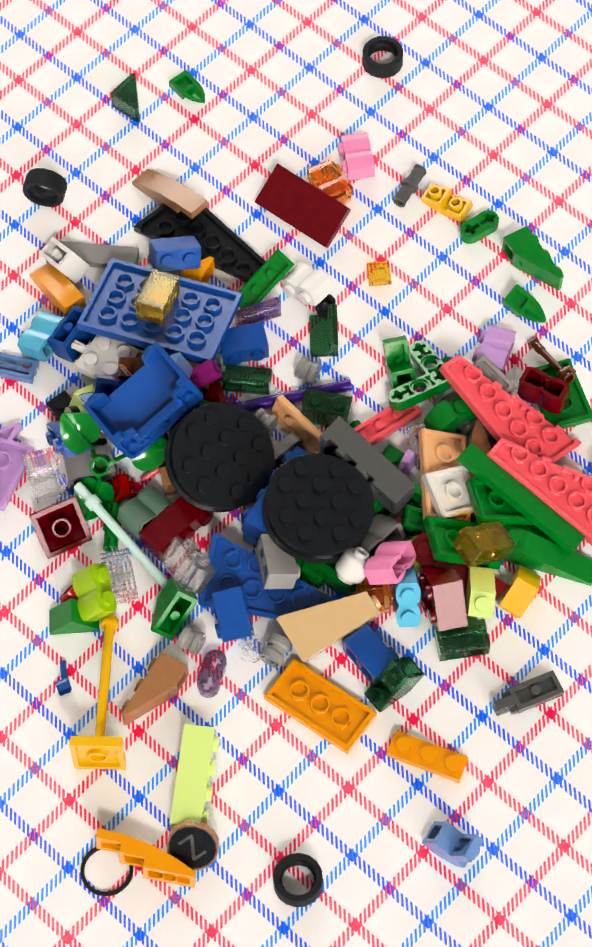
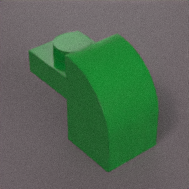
(397, 361)
(448, 416)

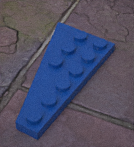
(241, 568)

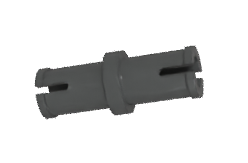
(409, 185)

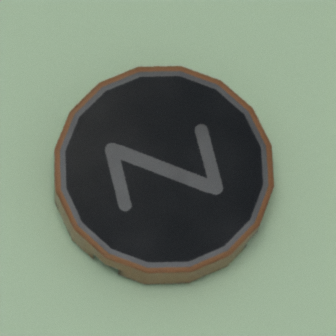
(193, 844)

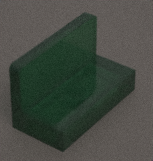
(324, 333)
(247, 379)

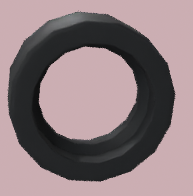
(382, 70)
(47, 178)
(295, 860)

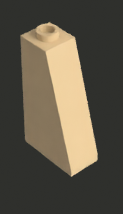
(325, 624)

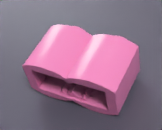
(357, 156)
(390, 562)

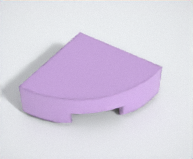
(407, 462)

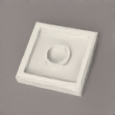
(449, 492)

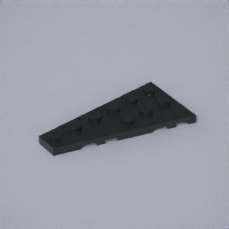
(215, 238)

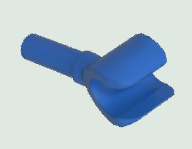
(63, 686)

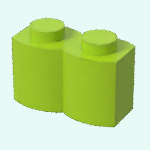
(94, 592)

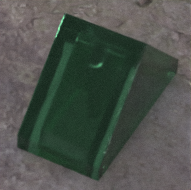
(125, 98)

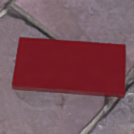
(302, 205)

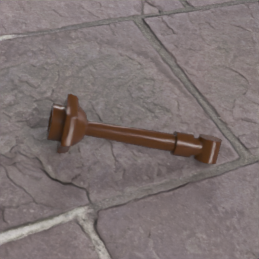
(566, 373)

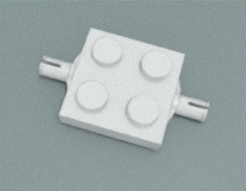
(102, 356)

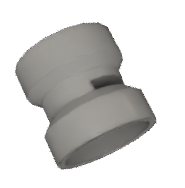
(275, 650)

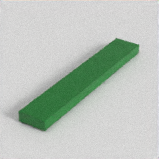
(520, 498)

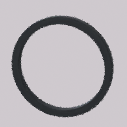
(97, 892)

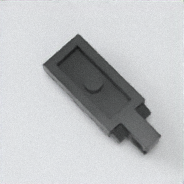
(529, 694)

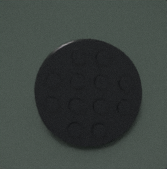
(219, 457)
(317, 508)

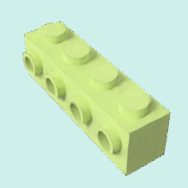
(194, 774)

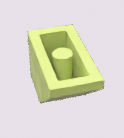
(480, 592)

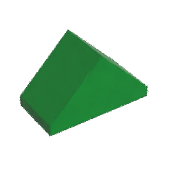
(67, 620)

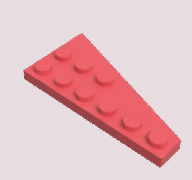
(506, 414)
(559, 487)

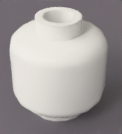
(351, 565)

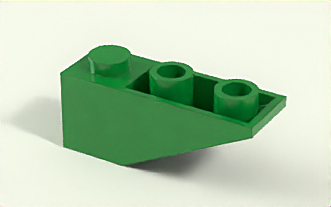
(529, 256)

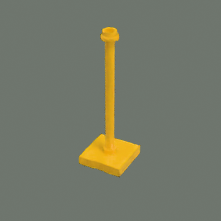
(98, 750)

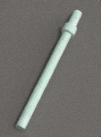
(93, 503)

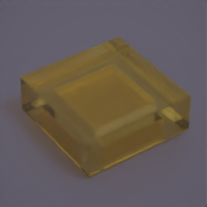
(378, 273)

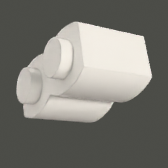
(307, 284)

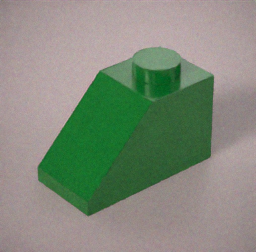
(172, 609)

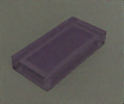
(258, 312)

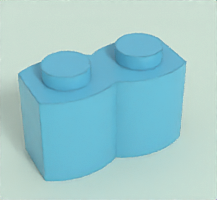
(34, 340)
(407, 600)

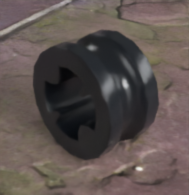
(324, 311)

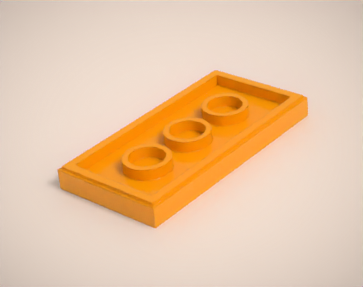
(320, 705)

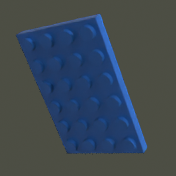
(192, 326)

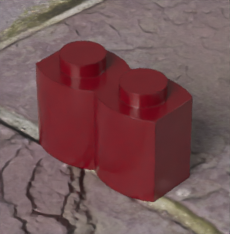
(543, 390)

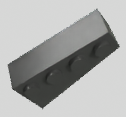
(386, 481)

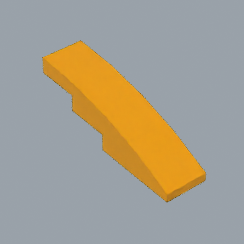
(155, 862)

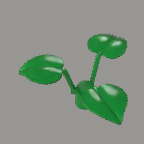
(78, 434)

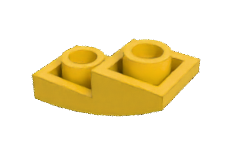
(443, 201)

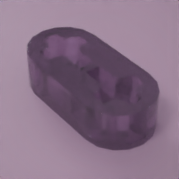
(206, 672)

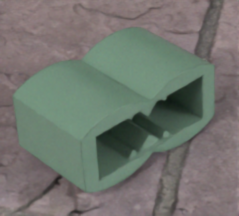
(142, 509)

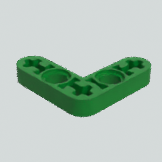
(428, 379)

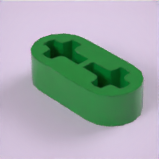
(479, 227)

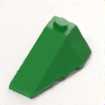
(541, 553)

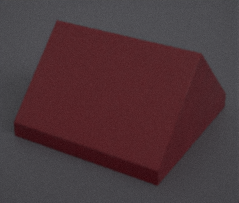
(60, 527)

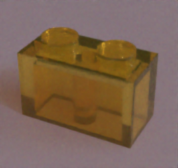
(157, 296)
(483, 543)

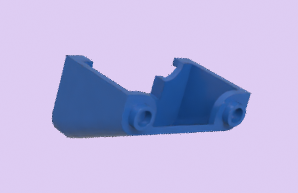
(145, 403)

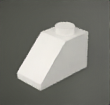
(64, 260)

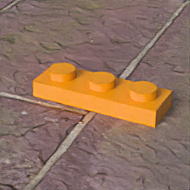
(427, 756)

